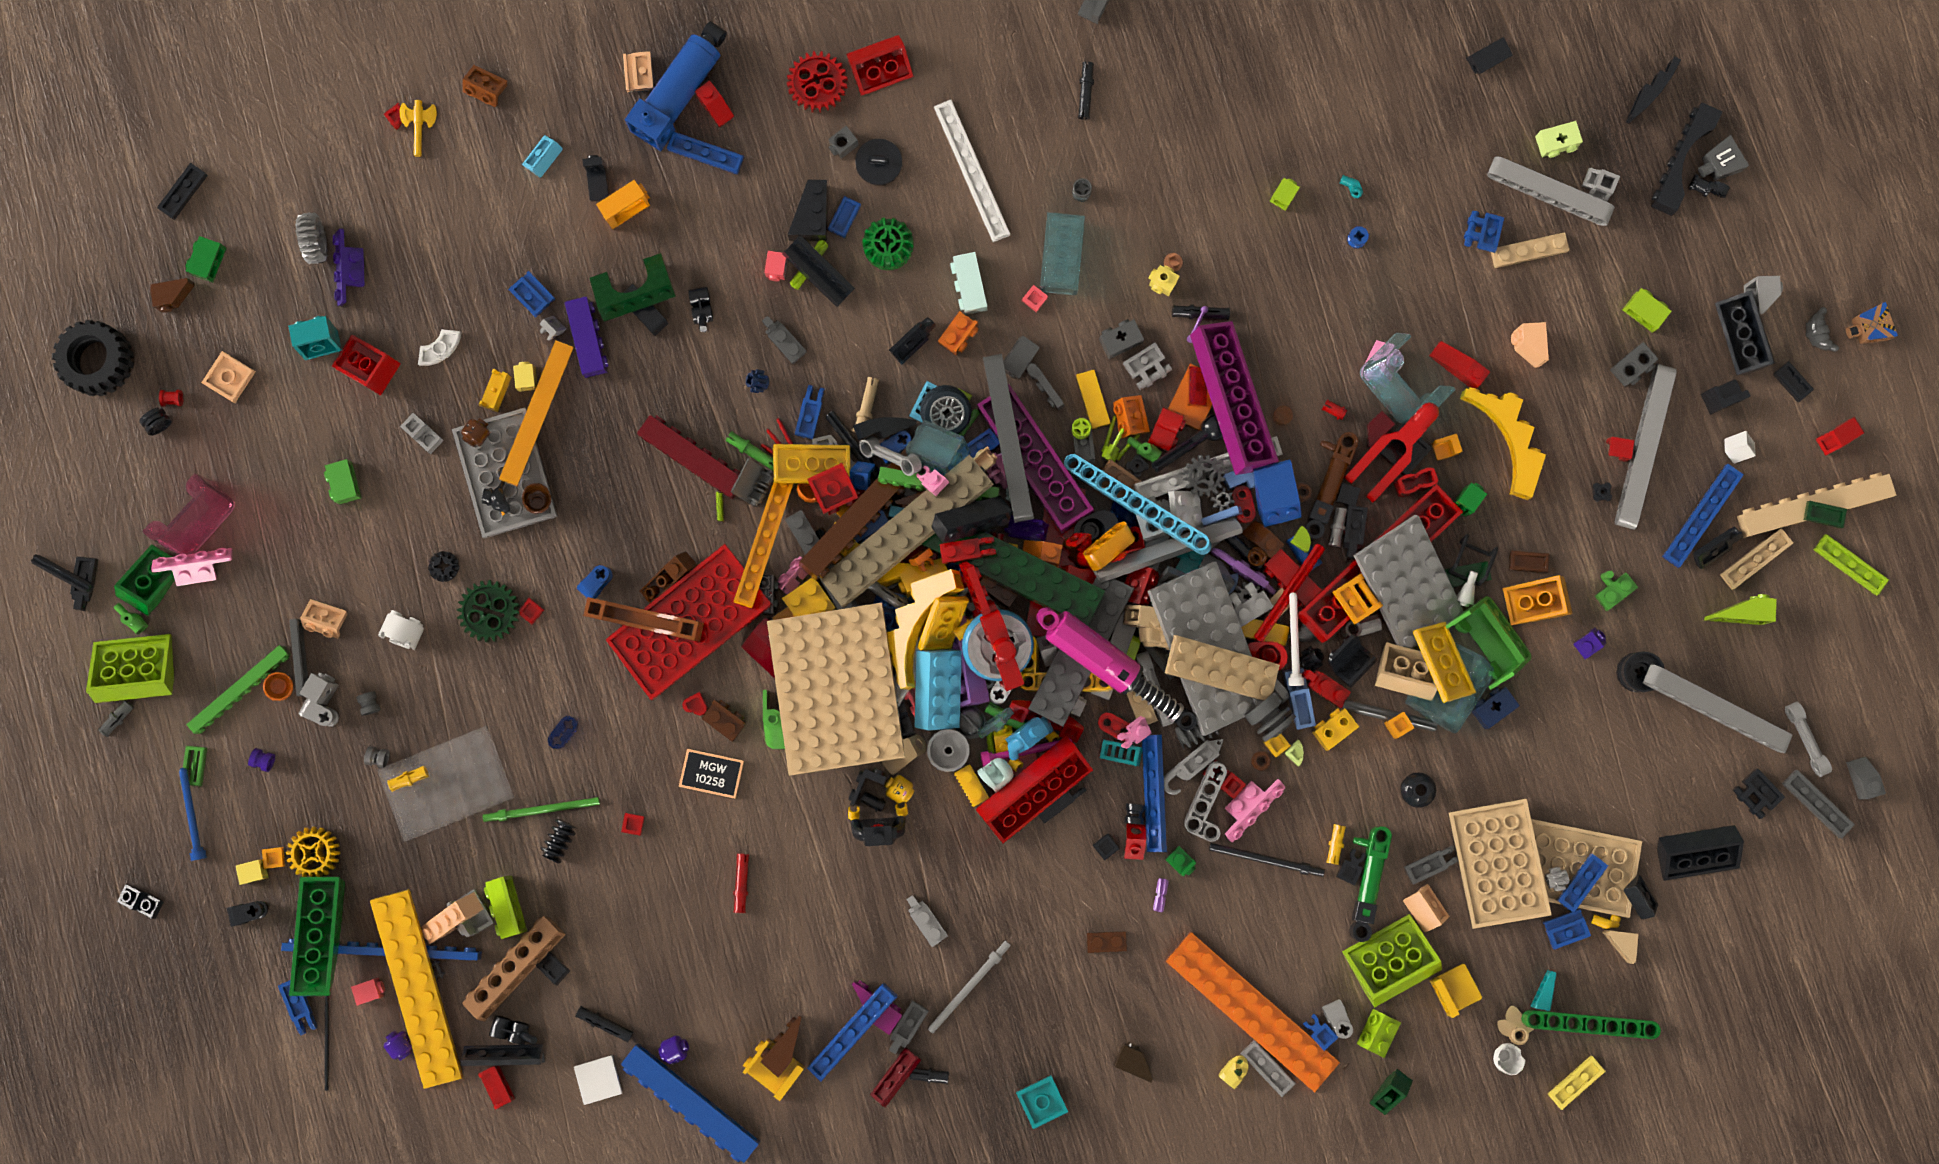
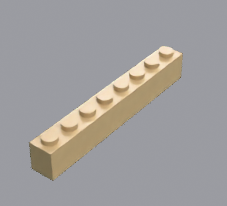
(1792, 512)

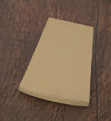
(911, 753)

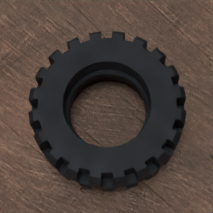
(76, 341)

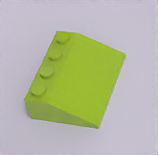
(131, 668)
(1392, 960)

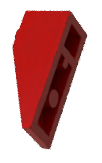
(1460, 365)

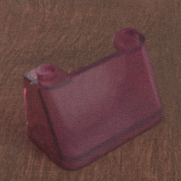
(196, 520)

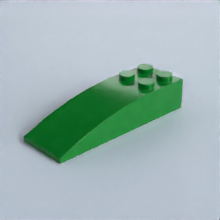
(316, 935)

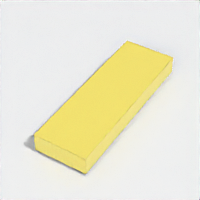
(1576, 1082)

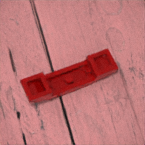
(1071, 729)

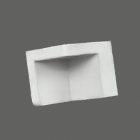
(1740, 447)

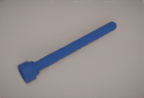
(197, 851)

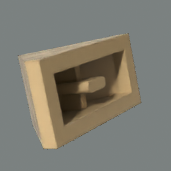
(1624, 943)

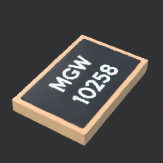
(711, 773)

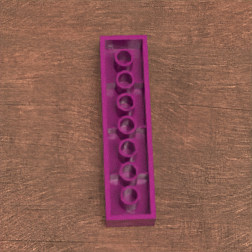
(1233, 397)
(1043, 468)

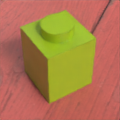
(1285, 193)

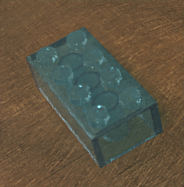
(1062, 253)

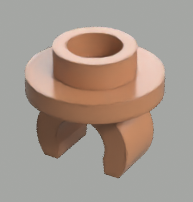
(1173, 261)

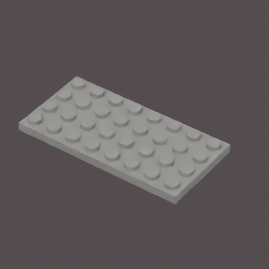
(1201, 610)

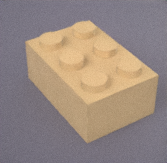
(1405, 672)

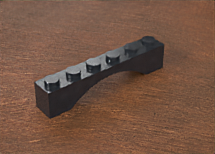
(1671, 191)

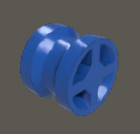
(1355, 240)

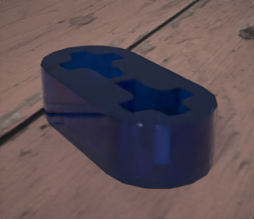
(566, 735)

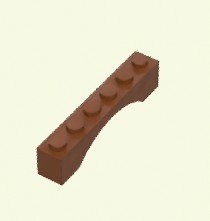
(643, 619)

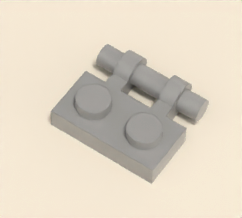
(1144, 361)

